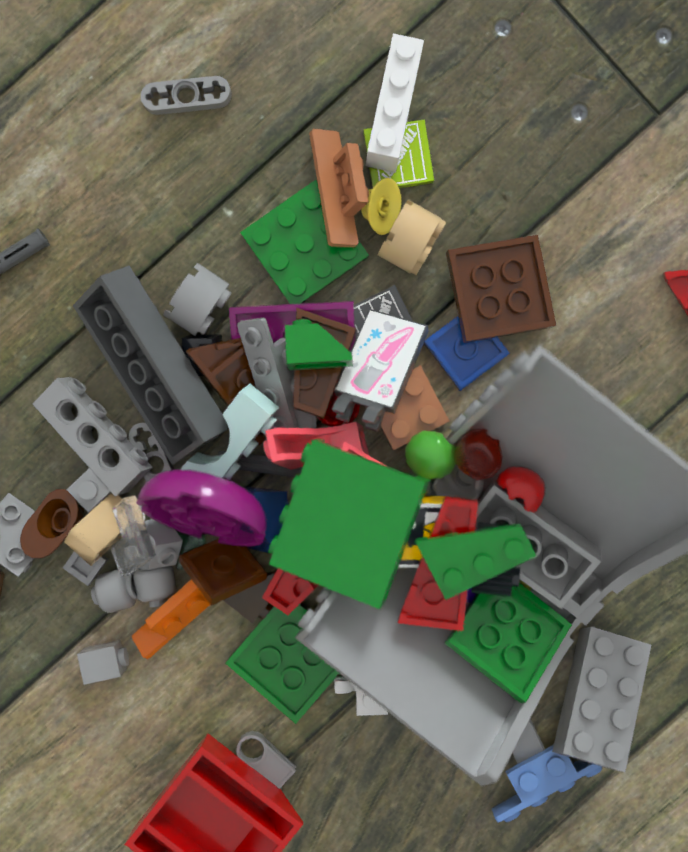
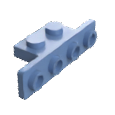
(538, 778)

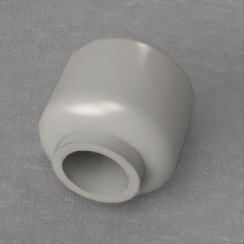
(154, 585)
(114, 592)

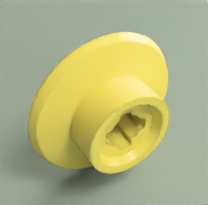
(383, 206)

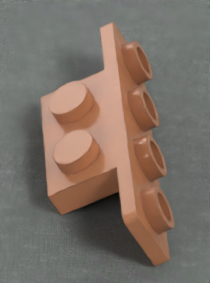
(339, 185)

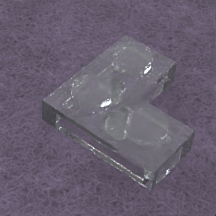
(136, 545)

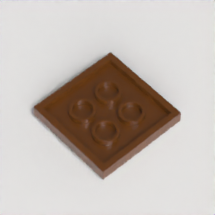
(500, 288)

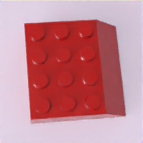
(216, 807)

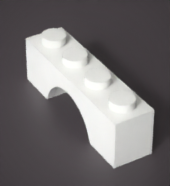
(394, 103)

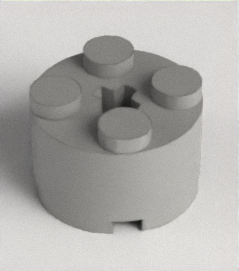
(197, 300)

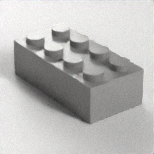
(602, 699)

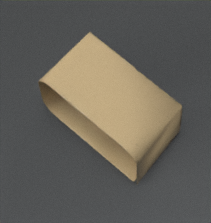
(96, 531)

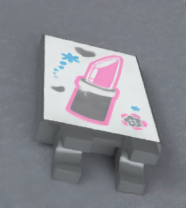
(381, 367)

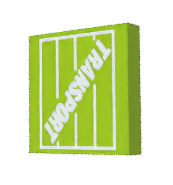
(414, 159)

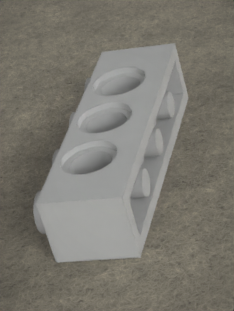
(56, 408)

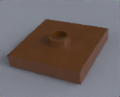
(222, 570)

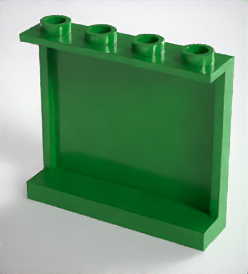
(347, 523)

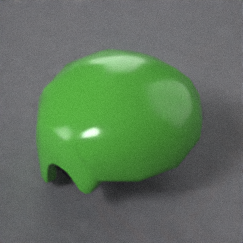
(430, 455)

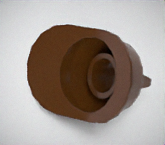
(50, 524)

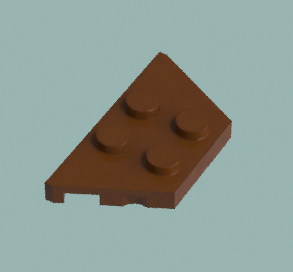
(225, 369)

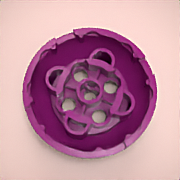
(203, 504)

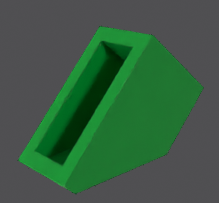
(313, 347)

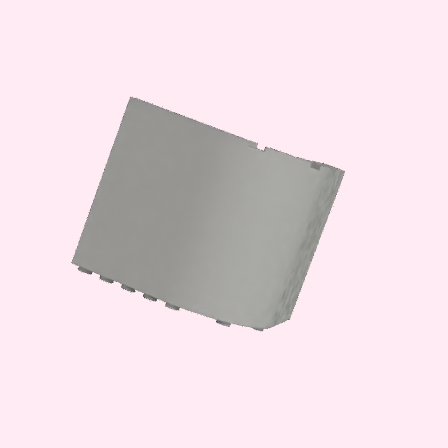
(599, 479)

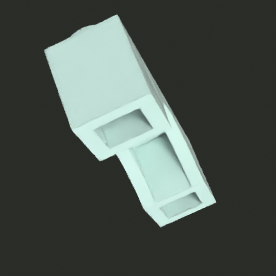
(246, 418)

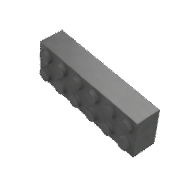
(150, 364)

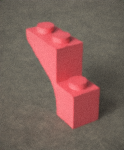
(286, 445)

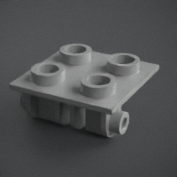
(12, 520)

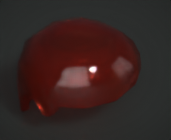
(478, 455)

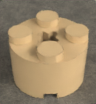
(411, 237)

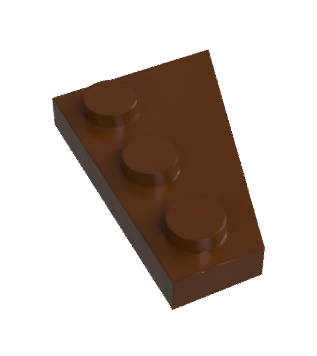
(316, 386)

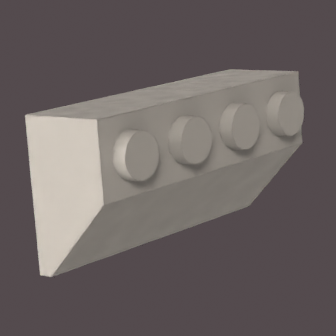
(562, 554)

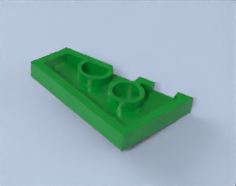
(474, 557)

